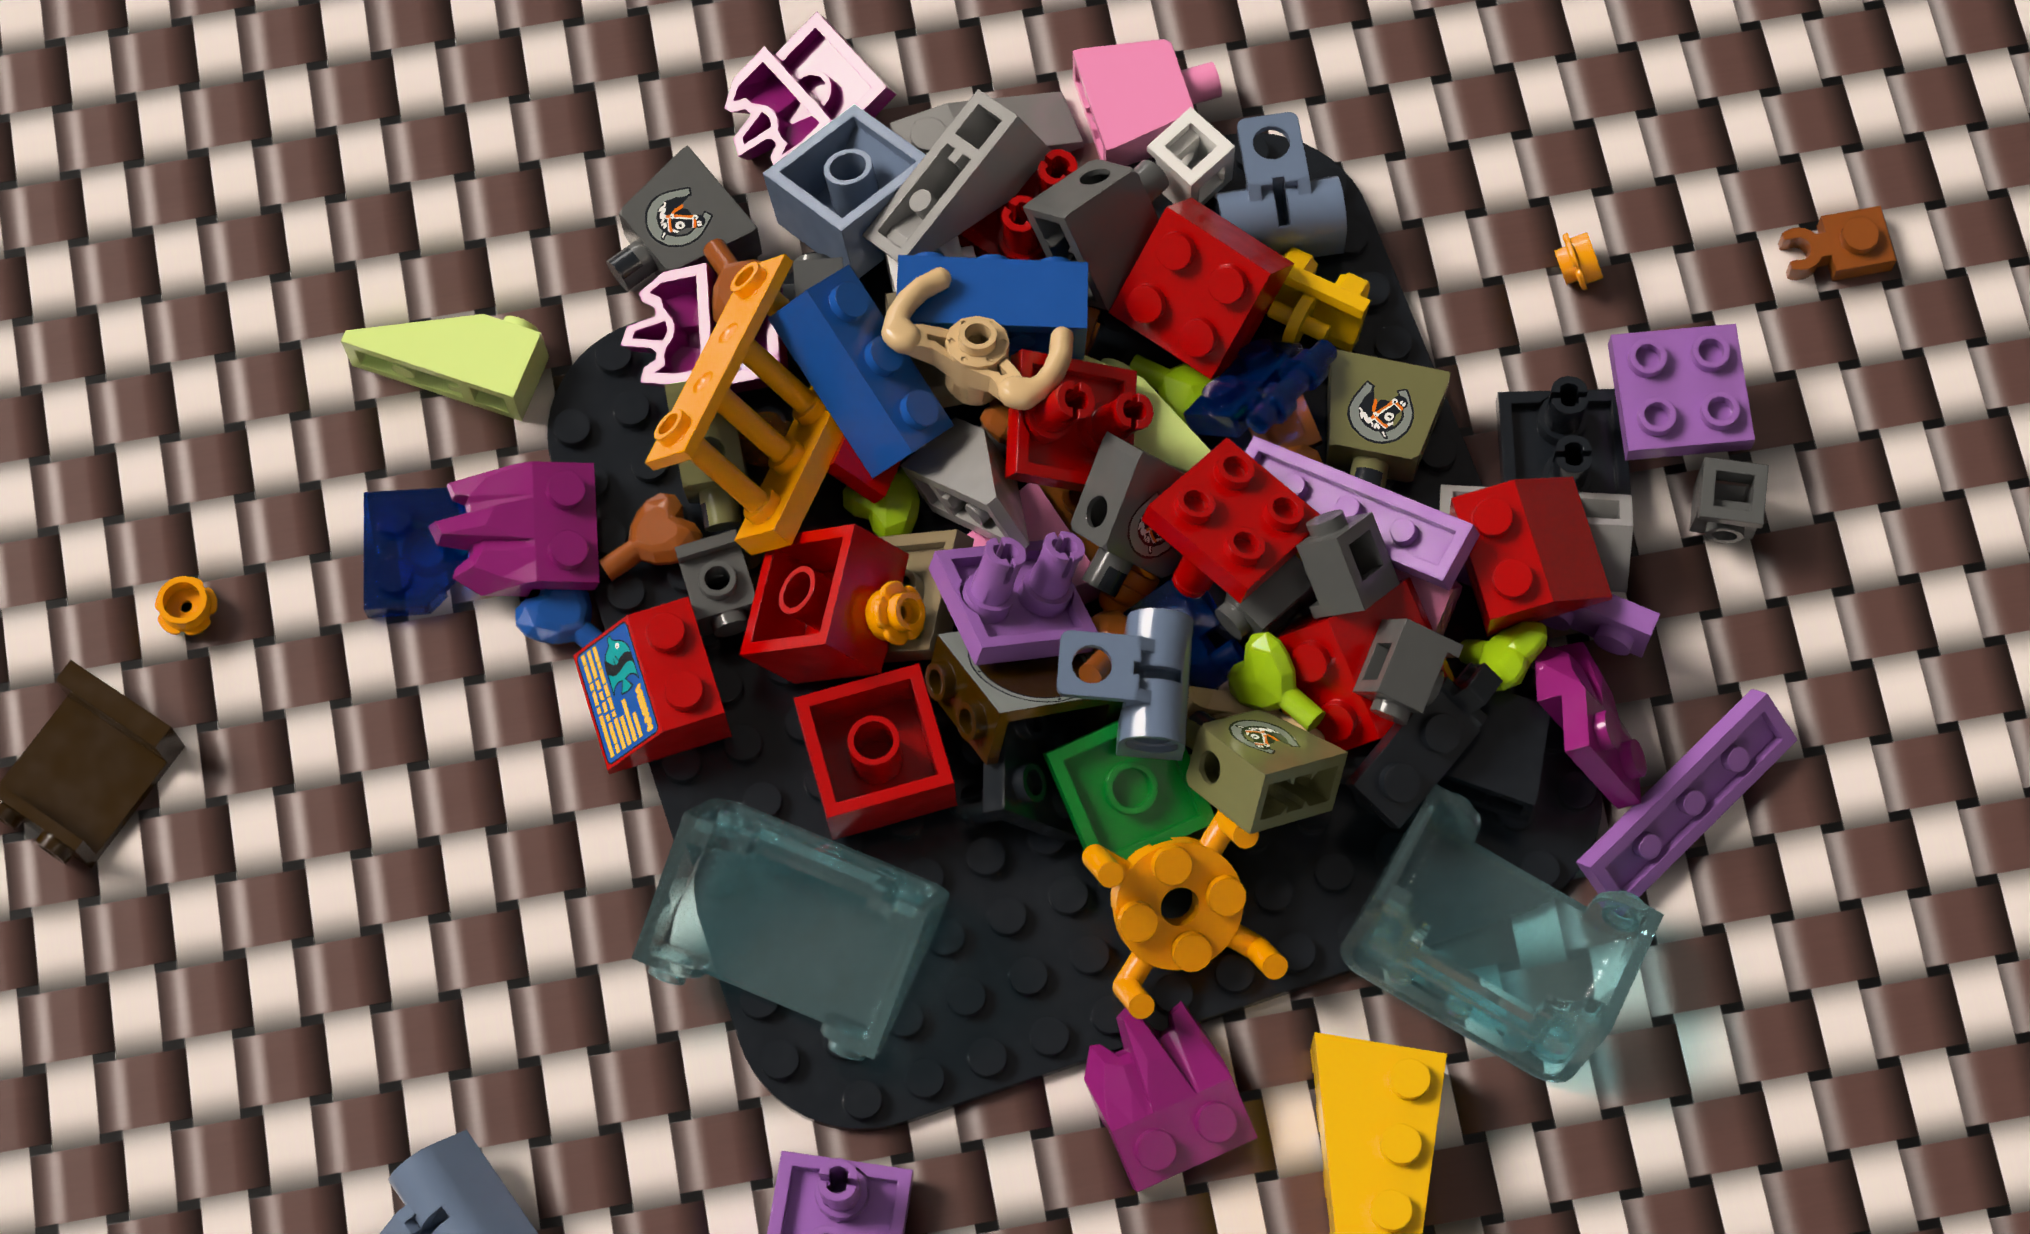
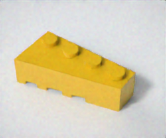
(1376, 1131)

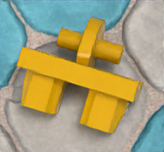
(1318, 306)

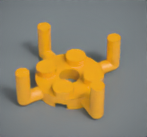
(1199, 934)

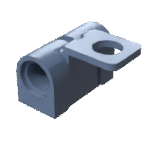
(1280, 199)
(1146, 674)
(453, 1192)

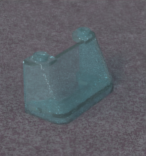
(791, 921)
(1496, 945)

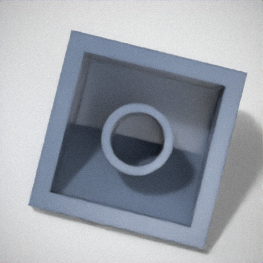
(839, 185)

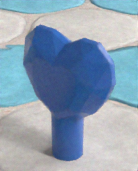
(557, 617)

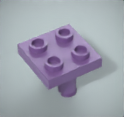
(1681, 392)
(1012, 597)
(838, 1196)

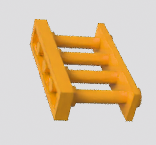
(795, 462)

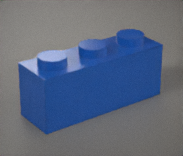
(1019, 294)
(860, 380)

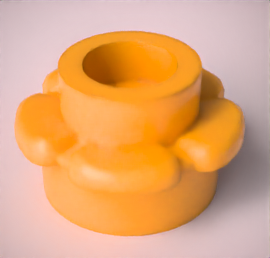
(1578, 260)
(174, 595)
(895, 613)

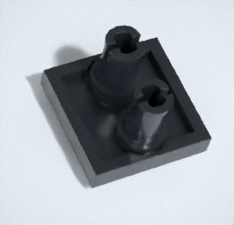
(1563, 436)
(1021, 784)

